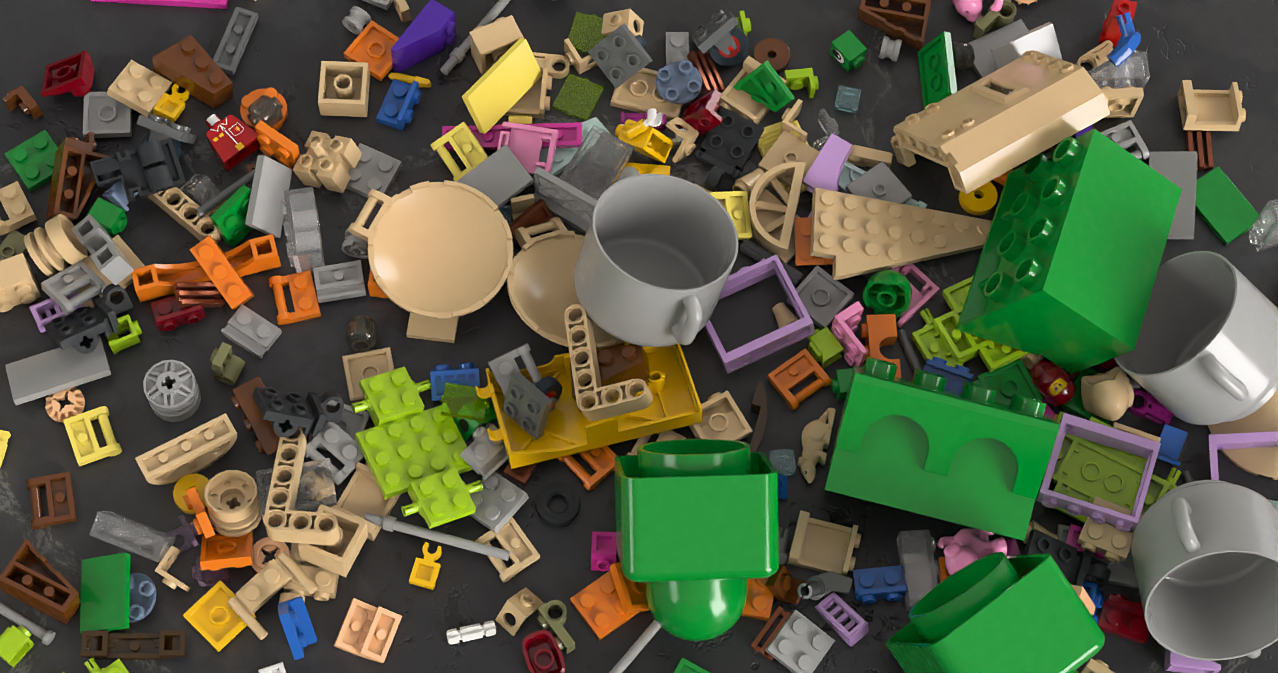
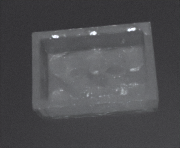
(302, 229)

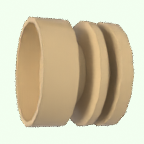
(54, 246)
(233, 503)

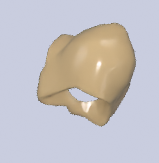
(1109, 397)

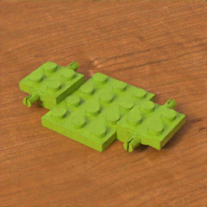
(945, 341)
(414, 449)
(1093, 470)

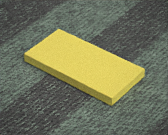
(502, 85)

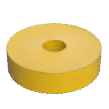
(979, 206)
(186, 482)

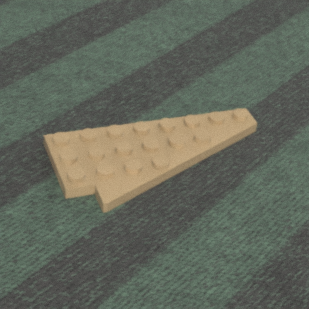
(881, 234)

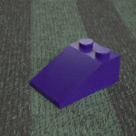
(425, 36)

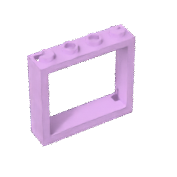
(775, 340)
(1112, 438)
(1238, 441)

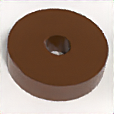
(774, 47)

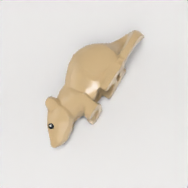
(814, 439)

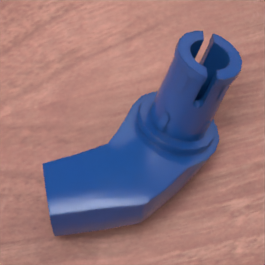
(1127, 43)

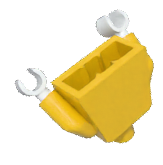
(646, 138)

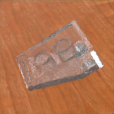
(1130, 73)
(597, 163)
(314, 488)

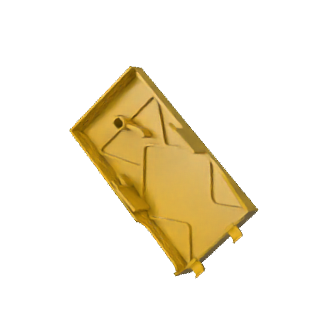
(569, 432)

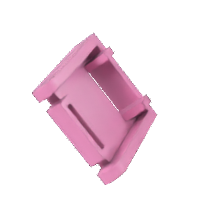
(526, 144)
(918, 299)

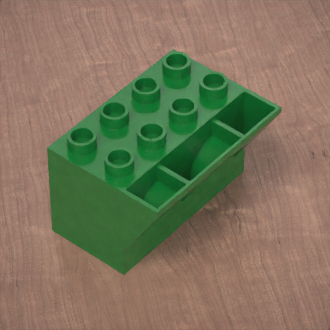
(1072, 254)
(941, 449)

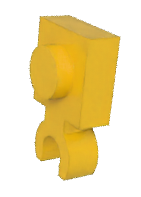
(171, 105)
(426, 570)

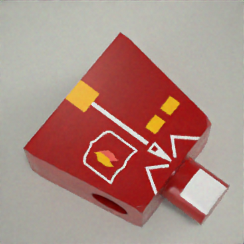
(231, 140)

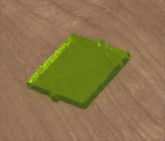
(586, 32)
(578, 97)
(463, 402)

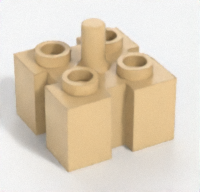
(327, 161)

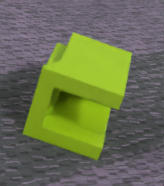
(125, 324)
(824, 347)
(15, 644)

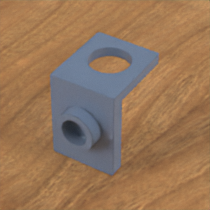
(116, 195)

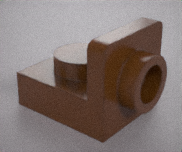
(21, 98)
(86, 144)
(784, 586)

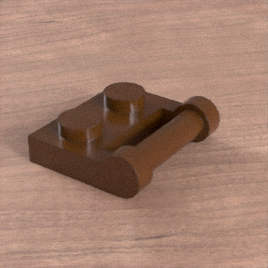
(59, 499)

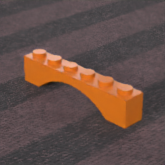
(249, 258)

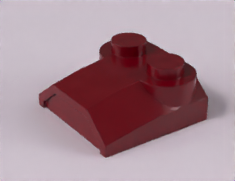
(69, 76)

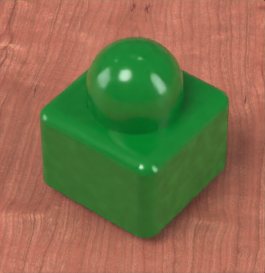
(695, 529)
(999, 619)

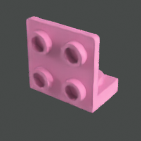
(843, 329)

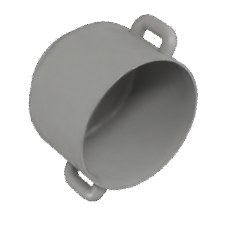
(654, 259)
(1206, 341)
(1209, 570)

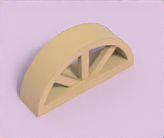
(771, 177)
(188, 452)

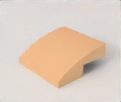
(367, 631)

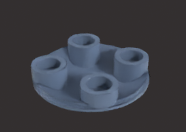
(679, 82)
(141, 596)

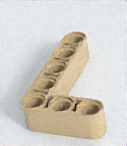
(184, 209)
(590, 372)
(287, 492)

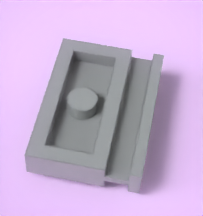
(339, 281)
(251, 331)
(485, 455)

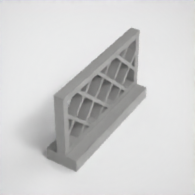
(564, 200)

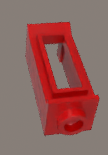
(1110, 28)

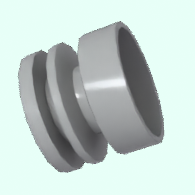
(173, 403)

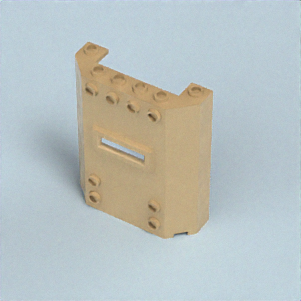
(989, 133)

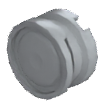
(355, 246)

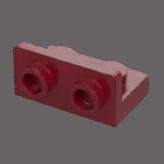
(702, 113)
(169, 315)
(1123, 618)

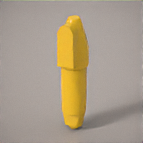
(423, 82)

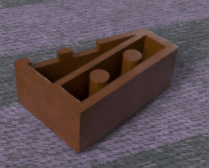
(898, 18)
(195, 71)
(71, 182)
(619, 365)
(242, 399)
(39, 584)

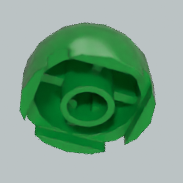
(888, 293)

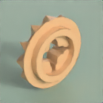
(54, 408)
(268, 546)

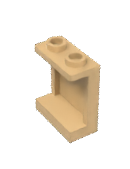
(534, 101)
(740, 101)
(1210, 108)
(364, 496)
(823, 545)

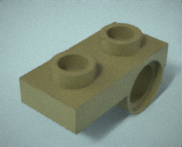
(991, 19)
(225, 365)
(556, 625)

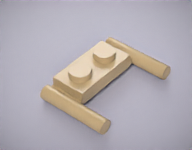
(264, 586)

